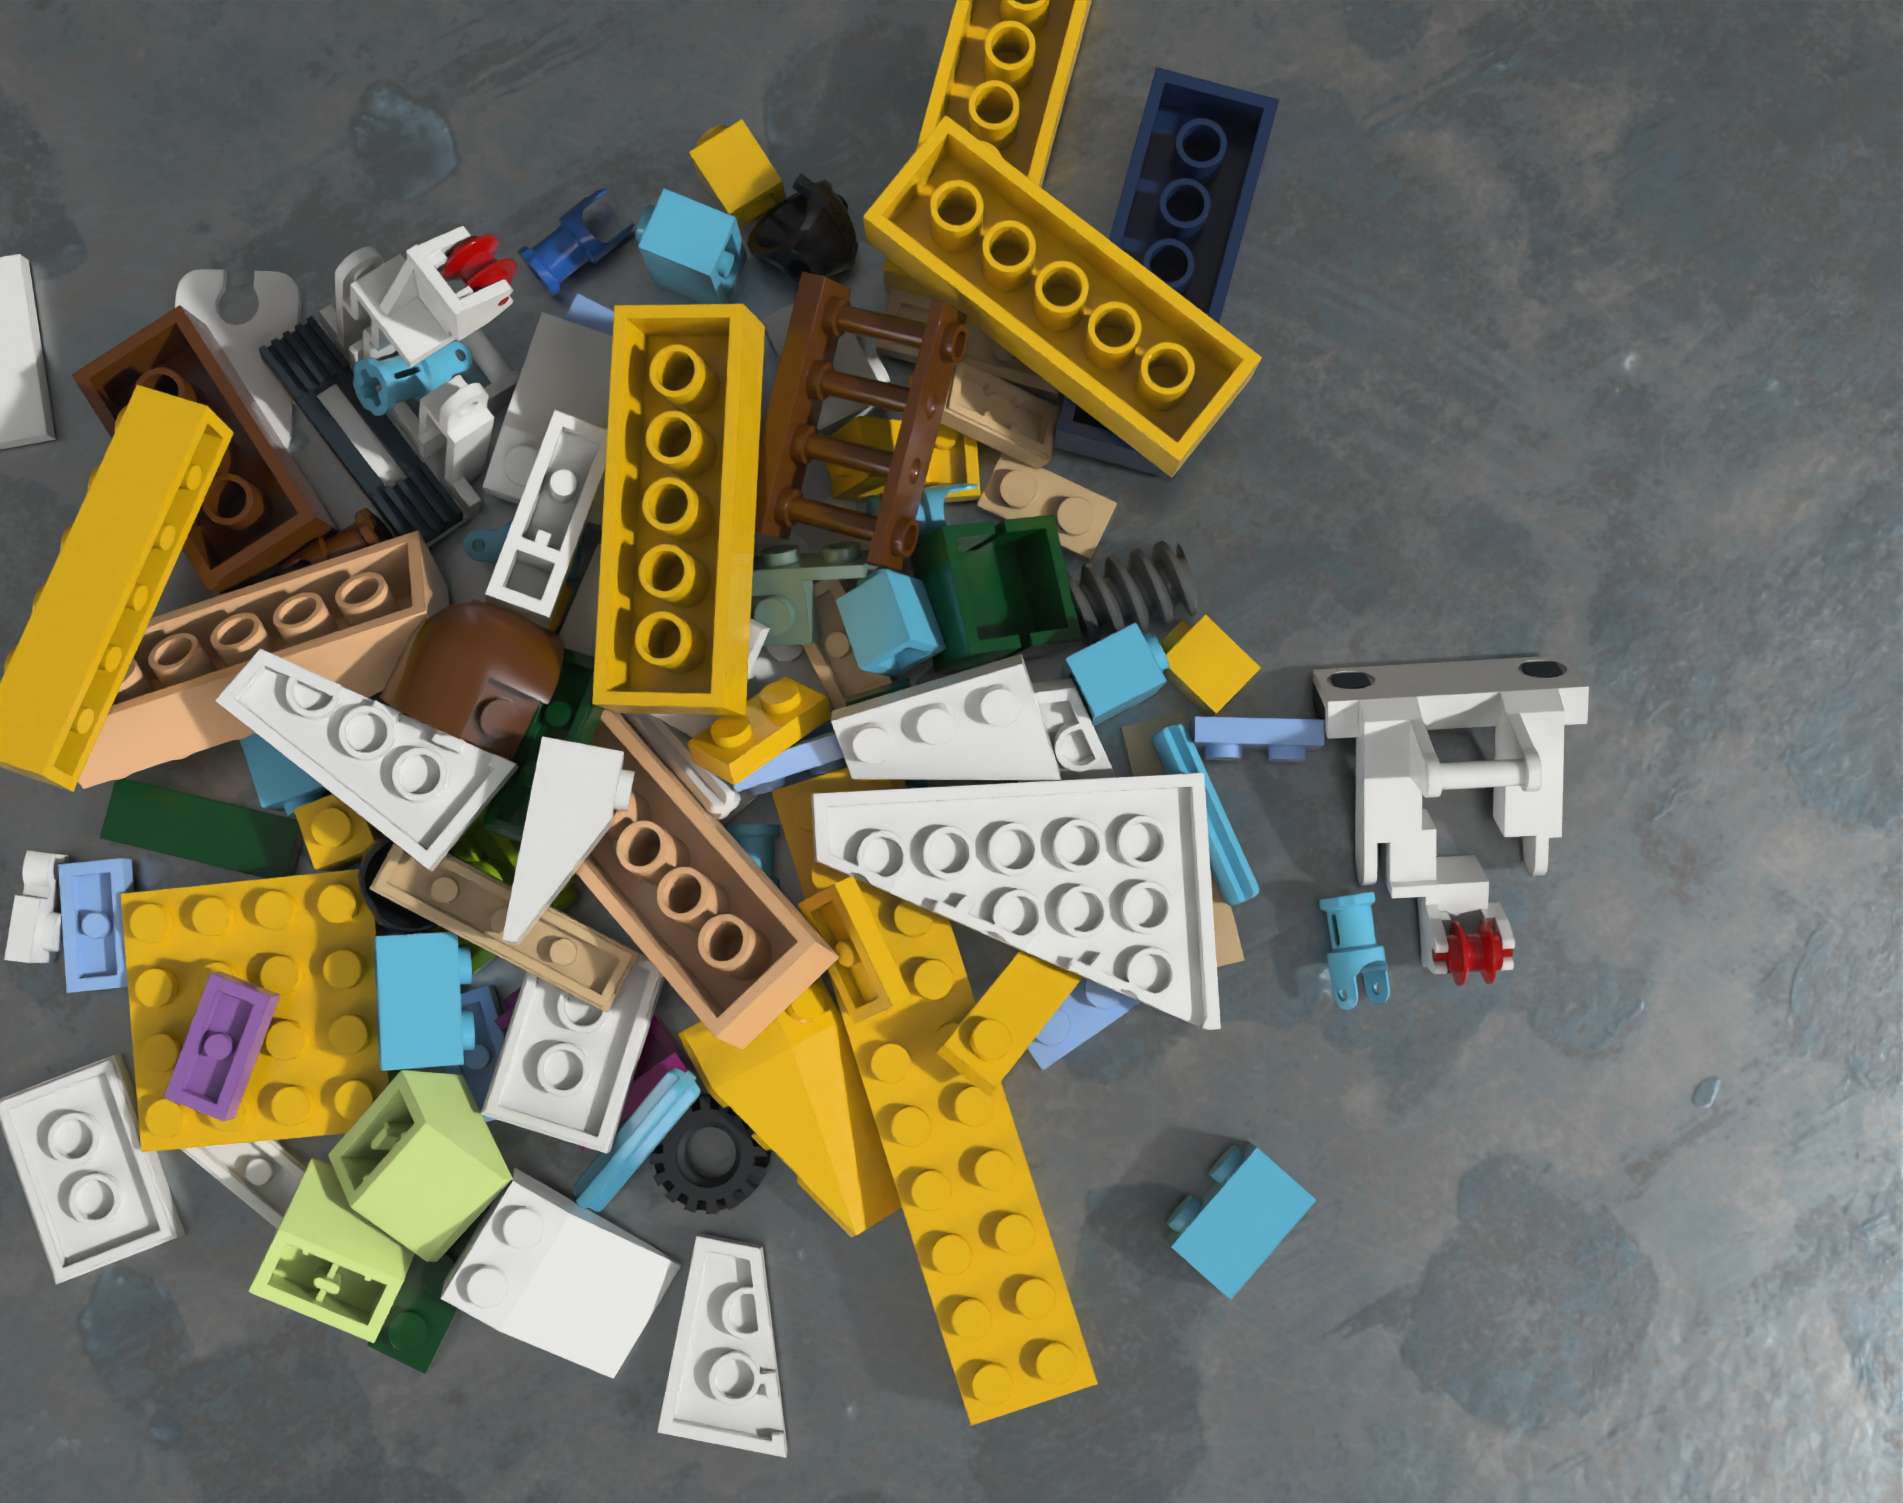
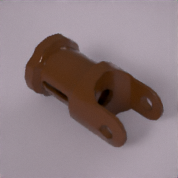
(364, 532)

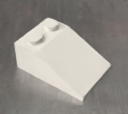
(562, 372)
(559, 1276)

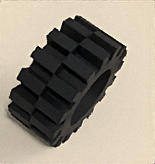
(705, 1192)

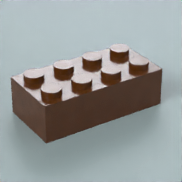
(258, 499)

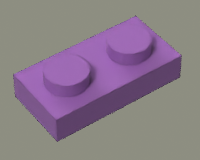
(222, 1046)

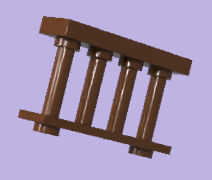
(809, 378)

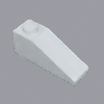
(550, 520)
(565, 819)

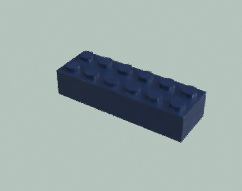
(1182, 212)

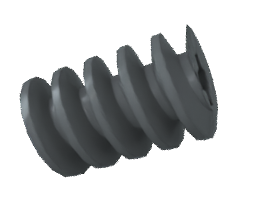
(1133, 590)

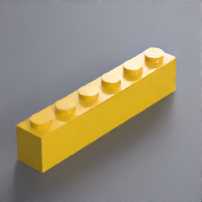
(106, 584)

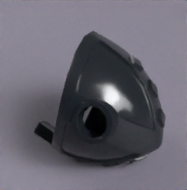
(807, 232)

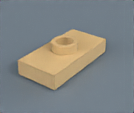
(1000, 415)

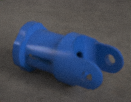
(568, 247)

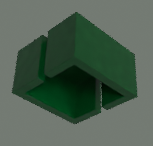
(1001, 595)

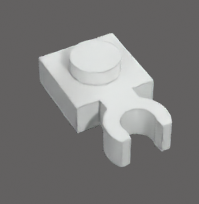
(36, 915)

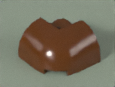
(477, 674)

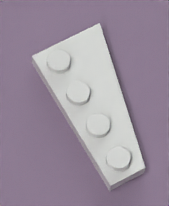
(381, 763)

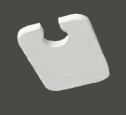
(277, 312)

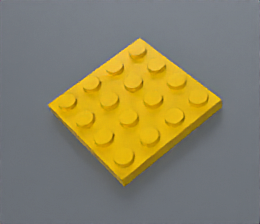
(285, 934)

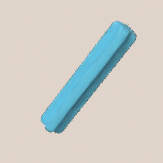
(1226, 855)
(636, 1139)

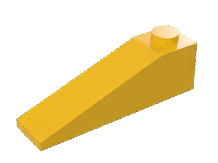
(806, 1104)

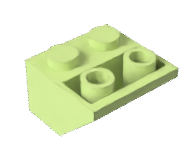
(421, 1162)
(332, 1259)

